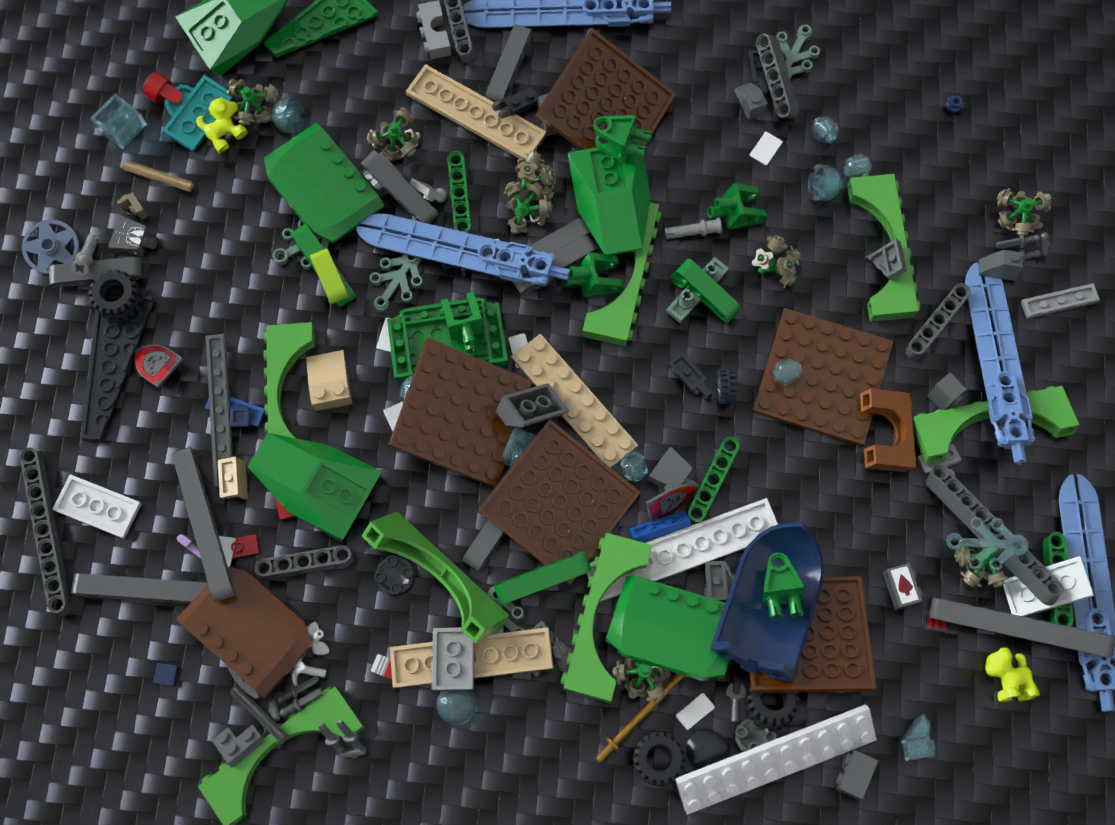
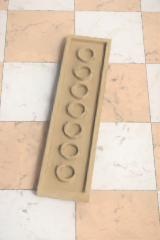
(474, 112)
(586, 413)
(493, 656)

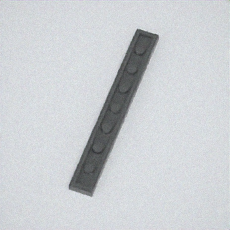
(219, 400)

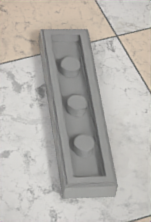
(1060, 301)

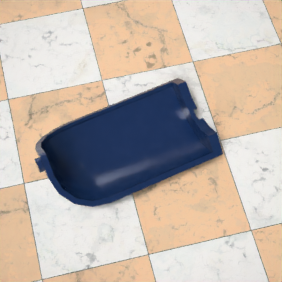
(745, 625)

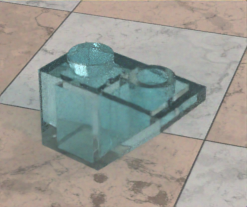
(917, 740)

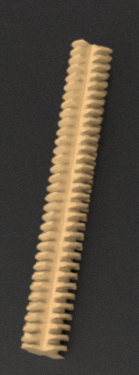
(157, 176)

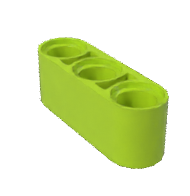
(328, 276)

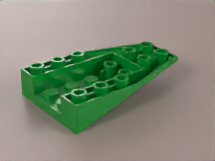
(228, 28)
(611, 198)
(314, 481)

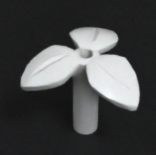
(318, 648)
(301, 668)

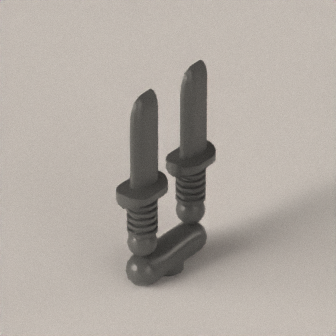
(1044, 242)
(273, 704)
(349, 736)

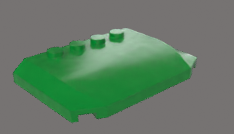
(321, 184)
(417, 324)
(667, 628)

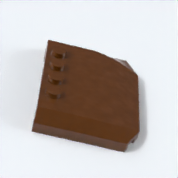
(249, 631)

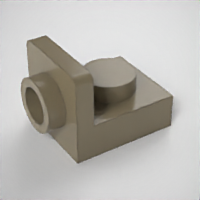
(130, 201)

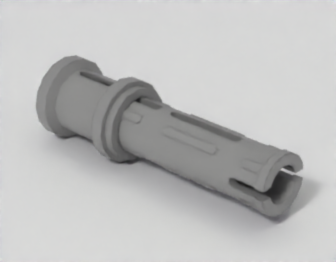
(702, 228)
(84, 258)

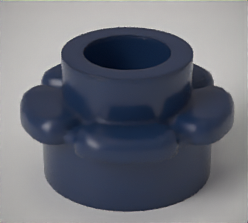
(955, 107)

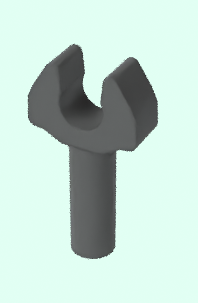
(735, 701)

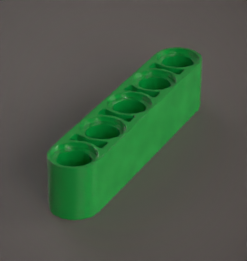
(456, 188)
(309, 245)
(715, 472)
(1060, 553)
(542, 577)

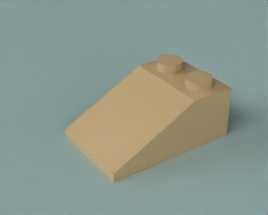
(328, 380)

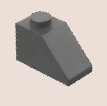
(751, 100)
(1002, 265)

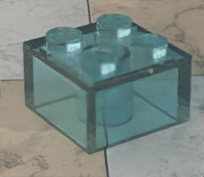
(118, 121)

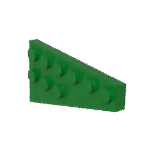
(317, 22)

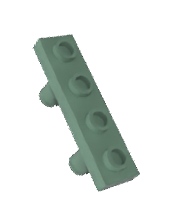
(687, 300)

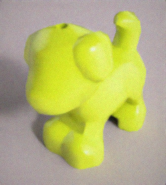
(222, 111)
(1013, 679)

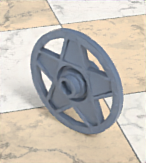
(49, 245)

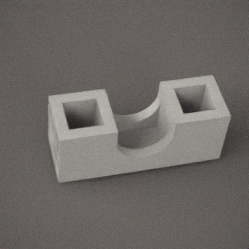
(436, 42)

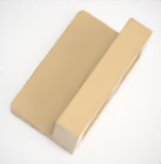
(232, 478)

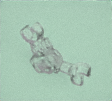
(562, 651)

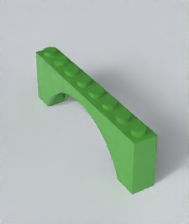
(880, 197)
(614, 321)
(284, 347)
(938, 429)
(478, 611)
(586, 673)
(228, 787)

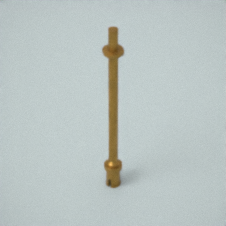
(613, 744)

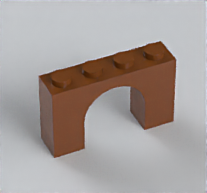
(897, 409)

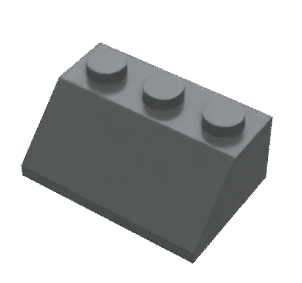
(530, 406)

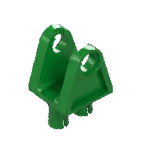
(620, 137)
(732, 209)
(588, 279)
(464, 328)
(782, 587)

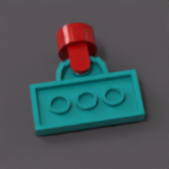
(184, 106)

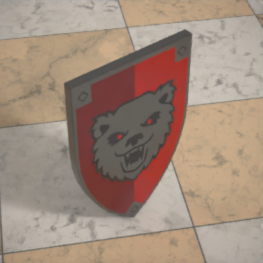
(156, 363)
(670, 500)

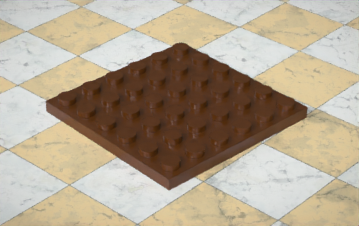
(598, 84)
(835, 370)
(453, 413)
(558, 498)
(836, 646)

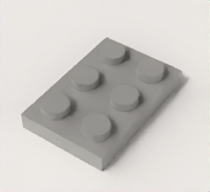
(452, 660)

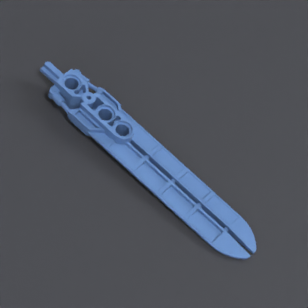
(561, 12)
(511, 270)
(1019, 410)
(1099, 579)

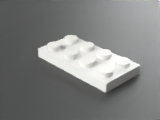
(97, 506)
(1069, 573)

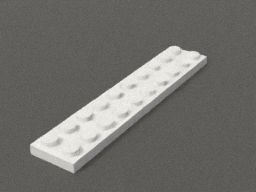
(700, 544)
(776, 759)

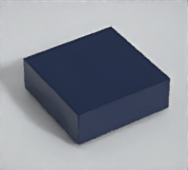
(240, 417)
(165, 674)

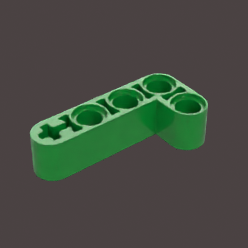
(706, 289)

